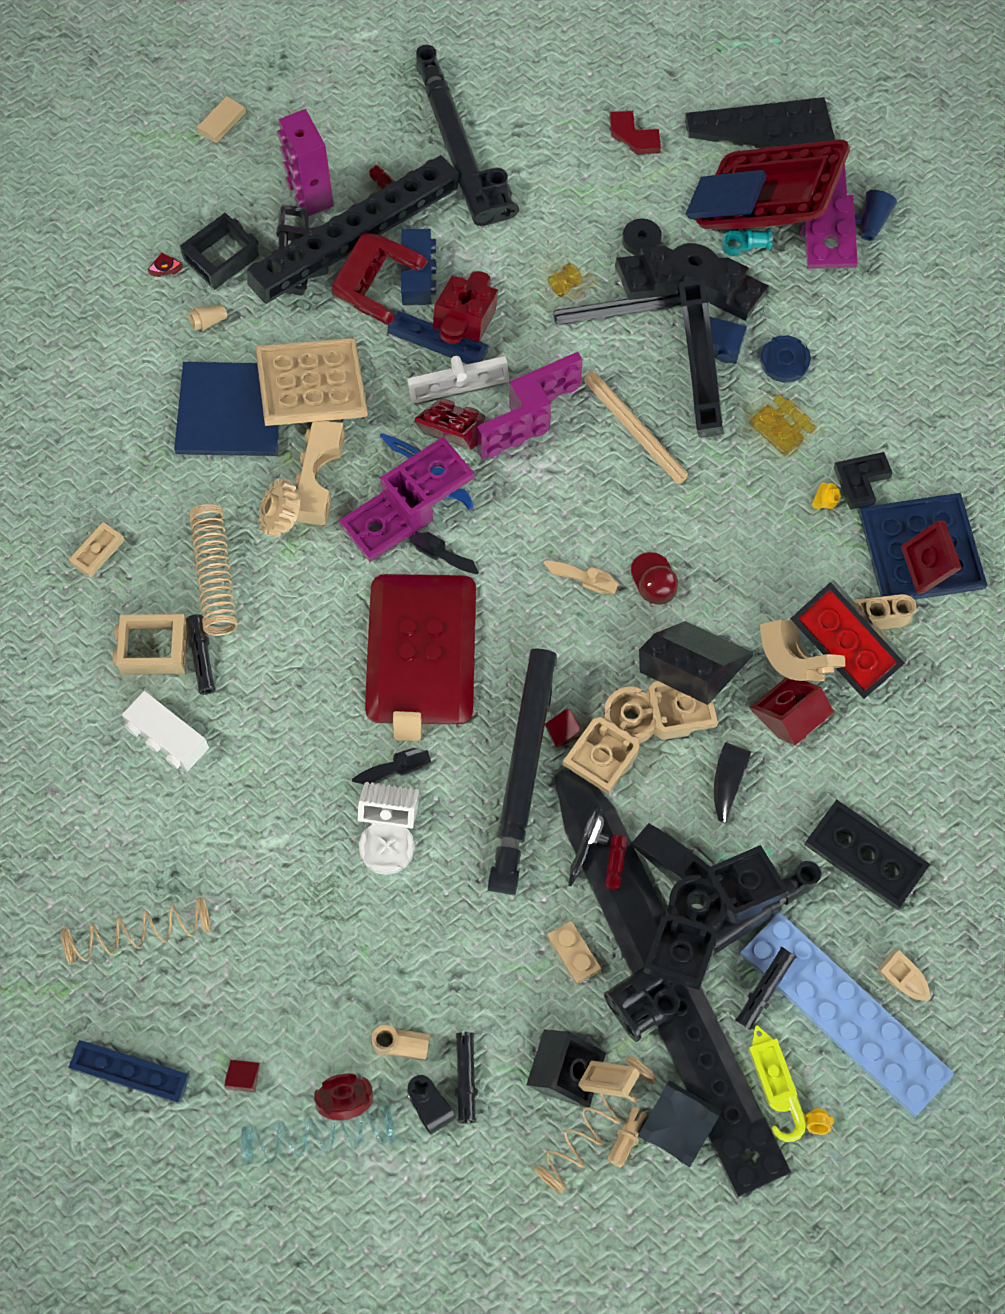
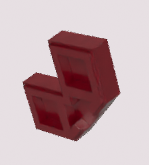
(640, 141)

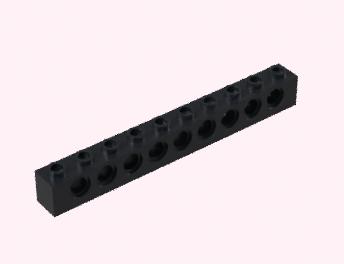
(339, 235)

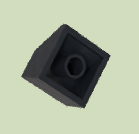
(560, 1066)

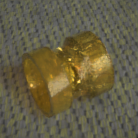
(567, 278)

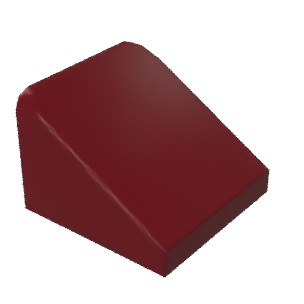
(563, 728)
(242, 1076)

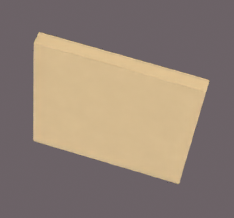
(310, 382)

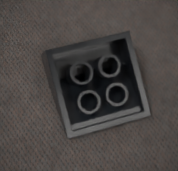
(692, 660)

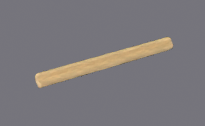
(636, 427)

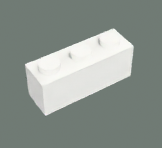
(164, 732)

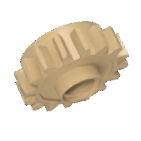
(279, 508)

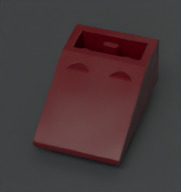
(451, 421)

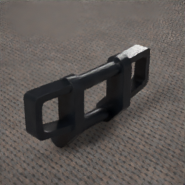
(287, 232)

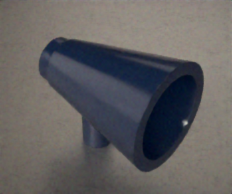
(876, 211)

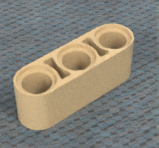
(887, 608)

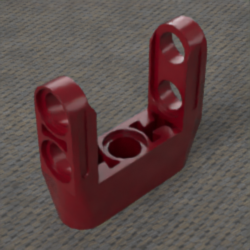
(362, 269)

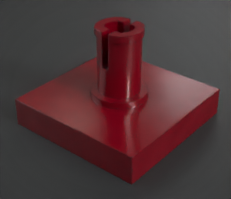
(931, 557)

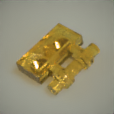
(779, 431)

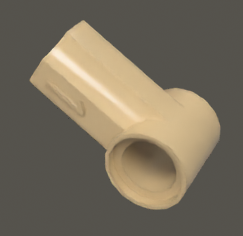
(405, 1043)

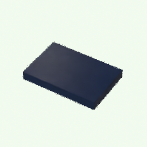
(726, 194)

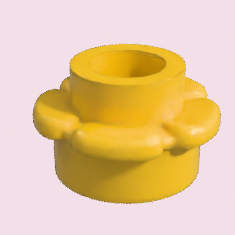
(819, 1121)

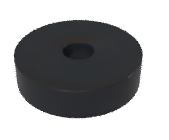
(638, 228)

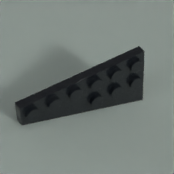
(764, 124)

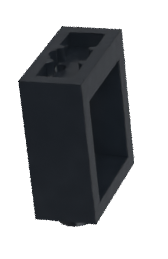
(209, 235)

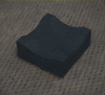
(679, 1123)

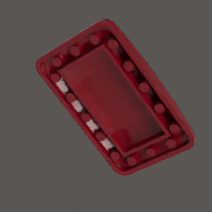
(796, 183)
(421, 648)

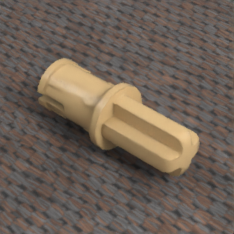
(627, 1137)

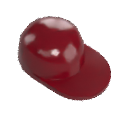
(654, 578)

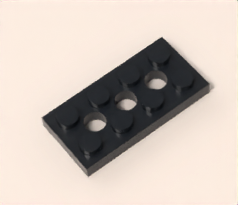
(867, 873)

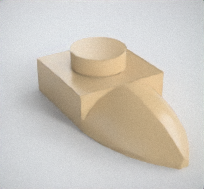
(904, 976)

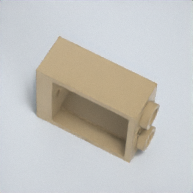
(172, 665)

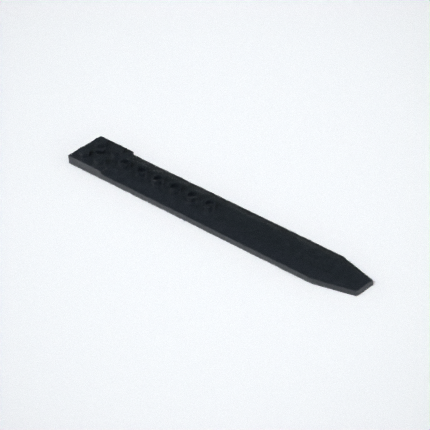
(693, 1033)

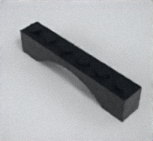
(701, 358)

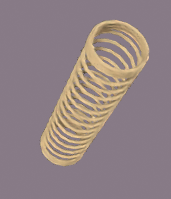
(213, 630)

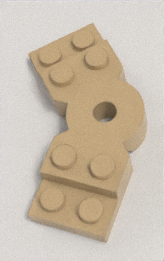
(613, 741)

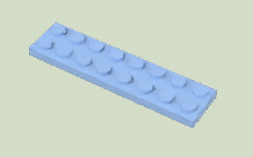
(850, 1017)

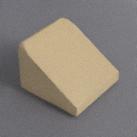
(407, 726)

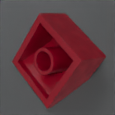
(793, 709)

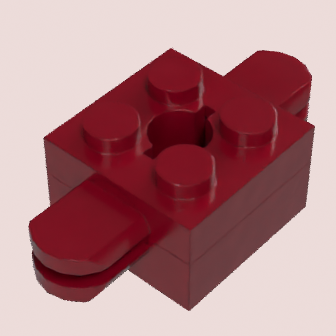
(465, 308)

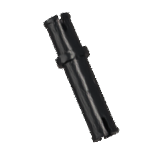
(199, 644)
(765, 988)
(466, 1088)

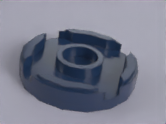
(785, 359)

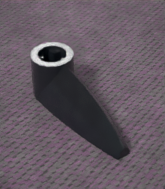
(728, 778)

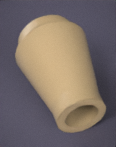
(205, 317)

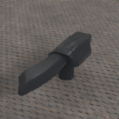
(435, 547)
(403, 763)
(591, 836)

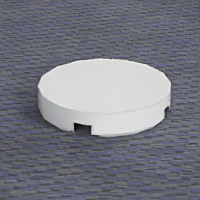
(386, 848)

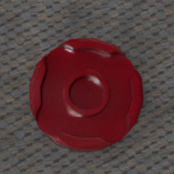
(343, 1097)

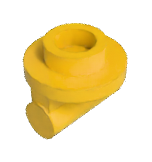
(826, 496)

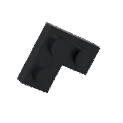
(857, 475)

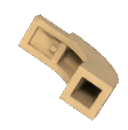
(787, 656)

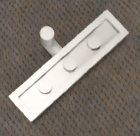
(458, 379)

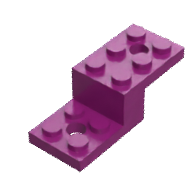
(834, 224)
(529, 406)
(406, 499)

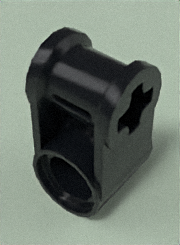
(432, 1108)

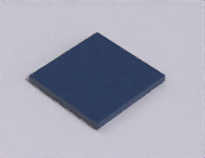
(222, 411)
(895, 523)

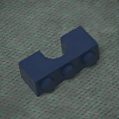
(418, 285)

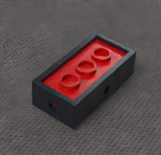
(842, 628)

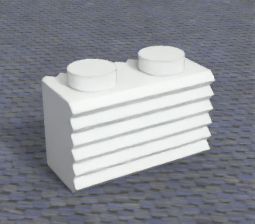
(388, 805)

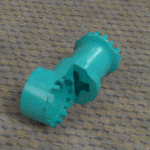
(747, 240)

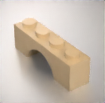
(323, 444)

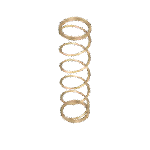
(70, 950)
(646, 1074)

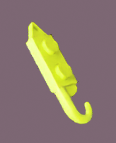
(776, 1082)

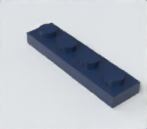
(422, 334)
(129, 1071)

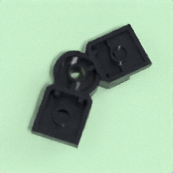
(661, 269)
(731, 893)

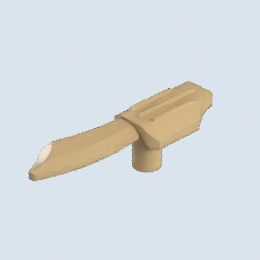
(592, 579)

